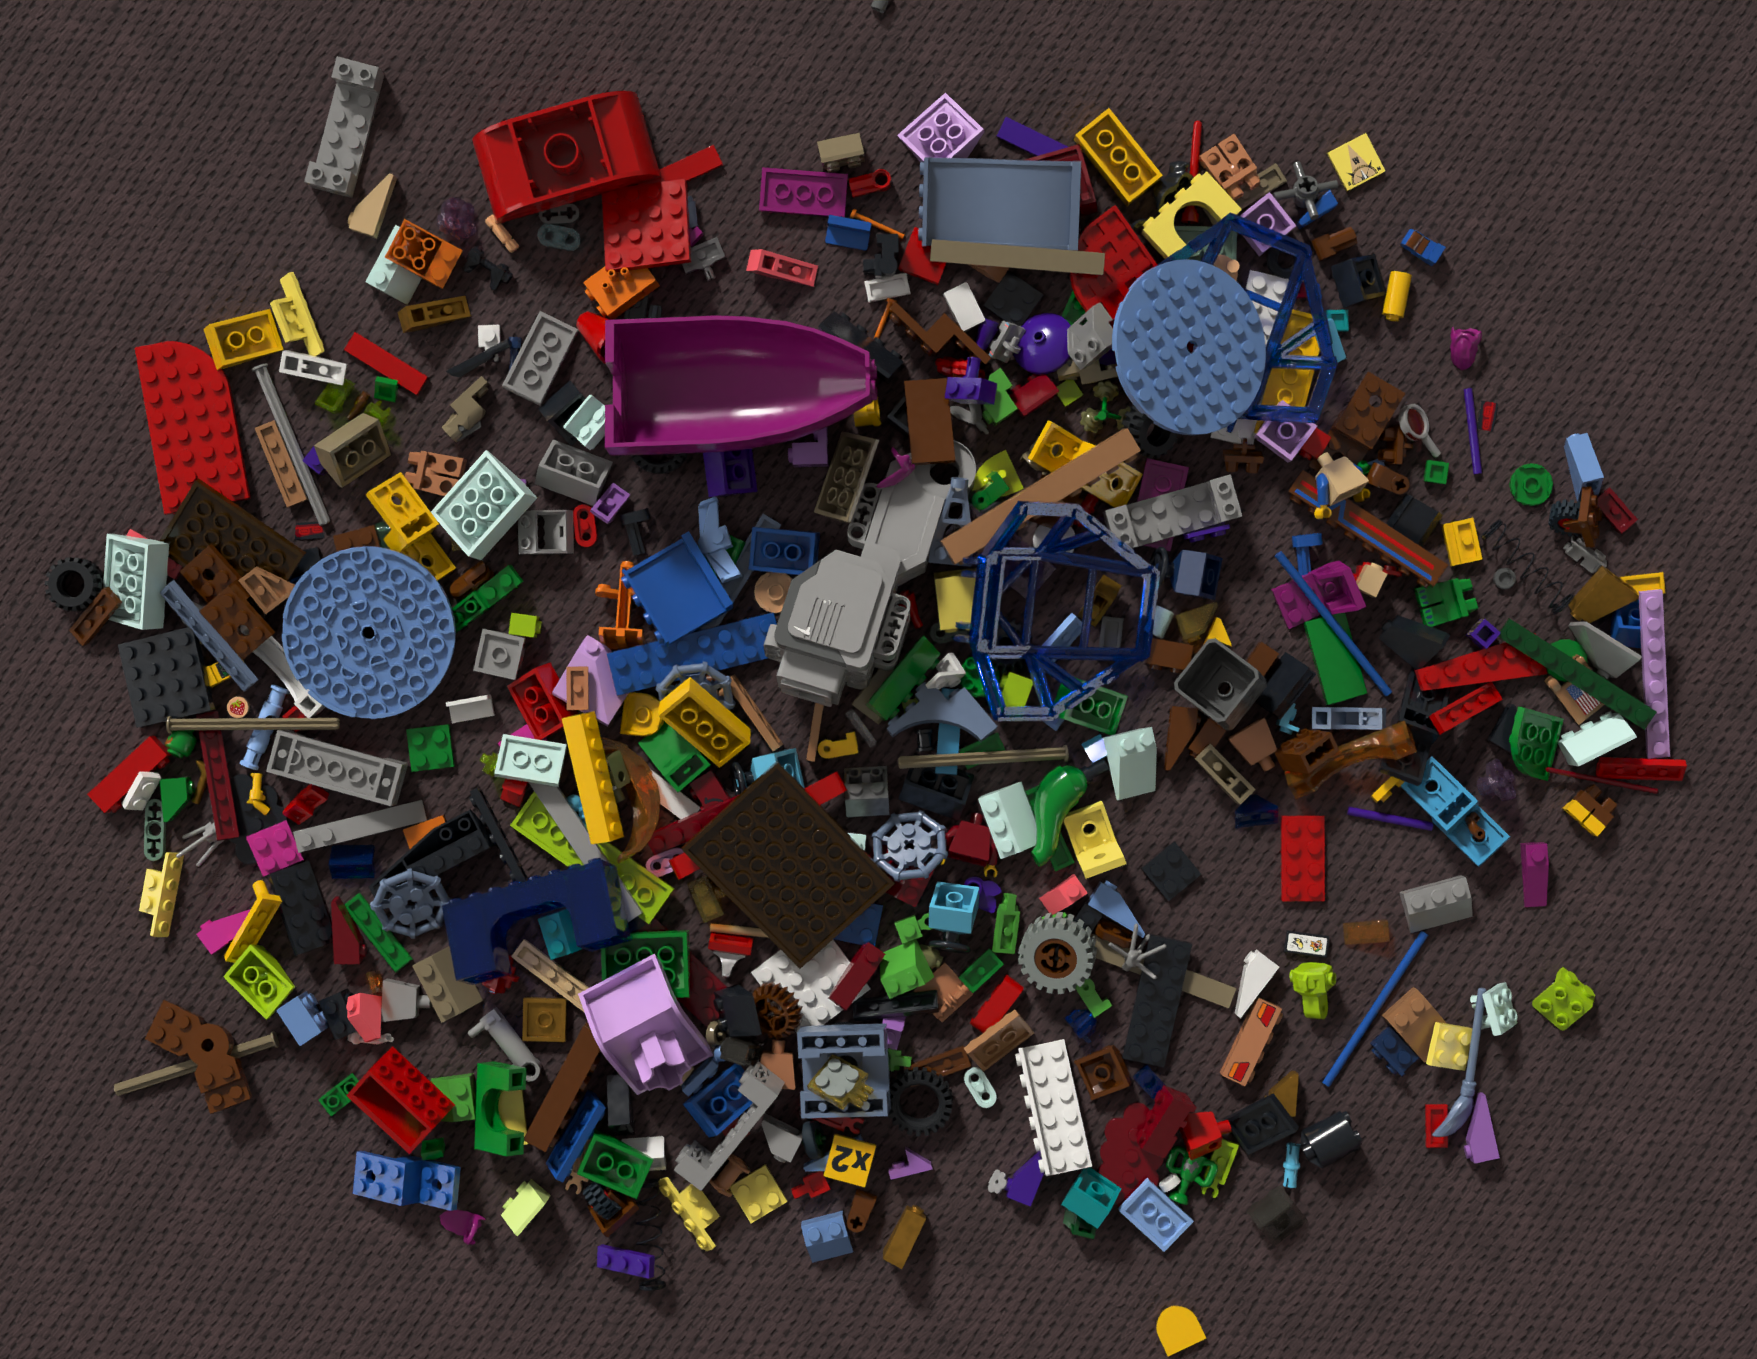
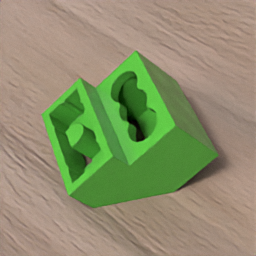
(1003, 403)

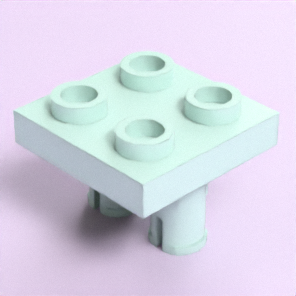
(1499, 1009)

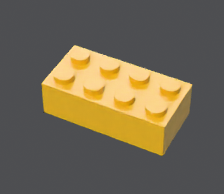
(1117, 157)
(704, 722)

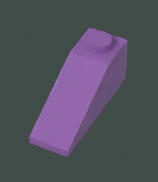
(1480, 1136)

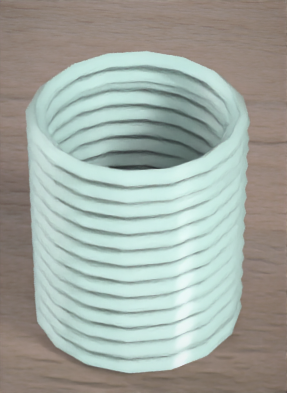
(1161, 621)

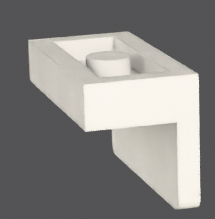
(964, 307)
(471, 708)
(652, 1147)

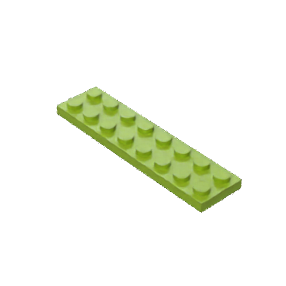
(539, 827)

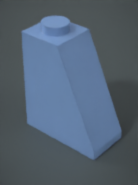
(1583, 464)

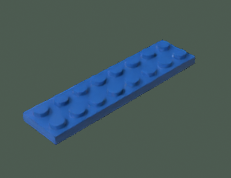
(719, 646)

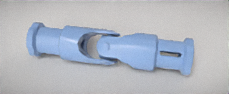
(260, 738)

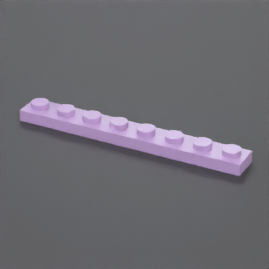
(1654, 672)

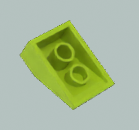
(260, 980)

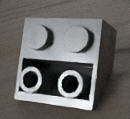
(866, 791)

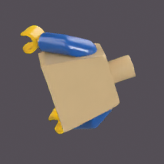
(1337, 482)

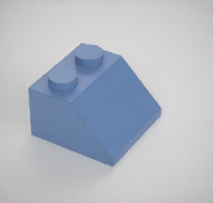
(826, 1236)

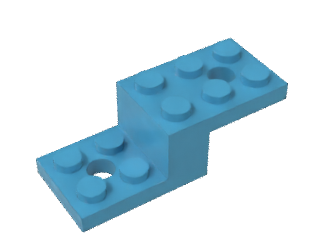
(1449, 809)

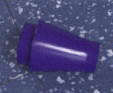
(985, 333)

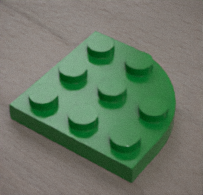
(1534, 741)

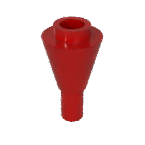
(913, 608)

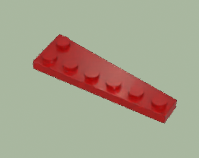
(1481, 666)

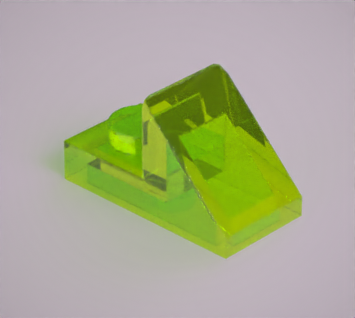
(334, 396)

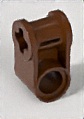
(1385, 478)
(861, 1207)

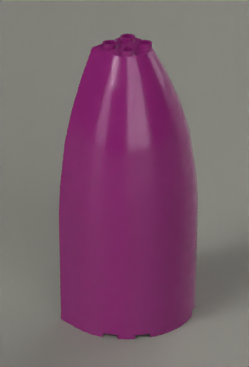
(727, 383)

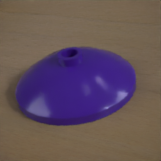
(1050, 351)

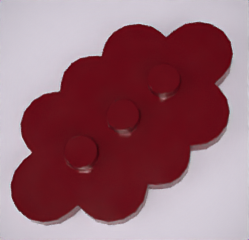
(1122, 1156)

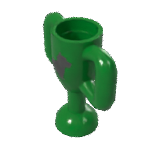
(1189, 1172)

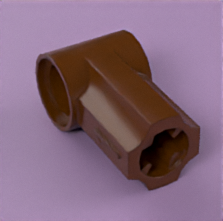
(1329, 245)

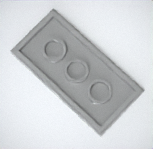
(540, 358)

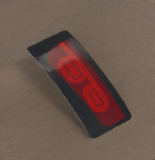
(1487, 415)
(308, 530)

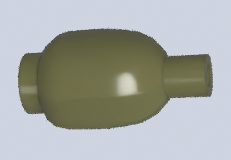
(932, 956)

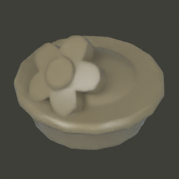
(714, 1035)

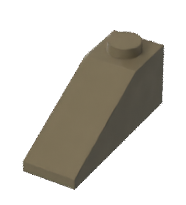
(1225, 775)

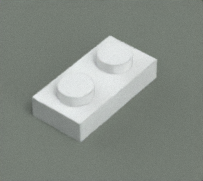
(141, 790)

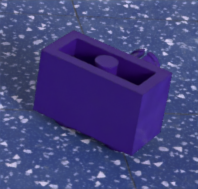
(970, 388)

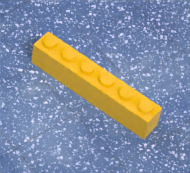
(592, 777)

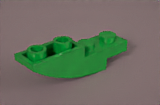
(485, 597)

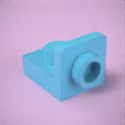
(1284, 722)

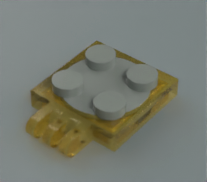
(840, 1083)

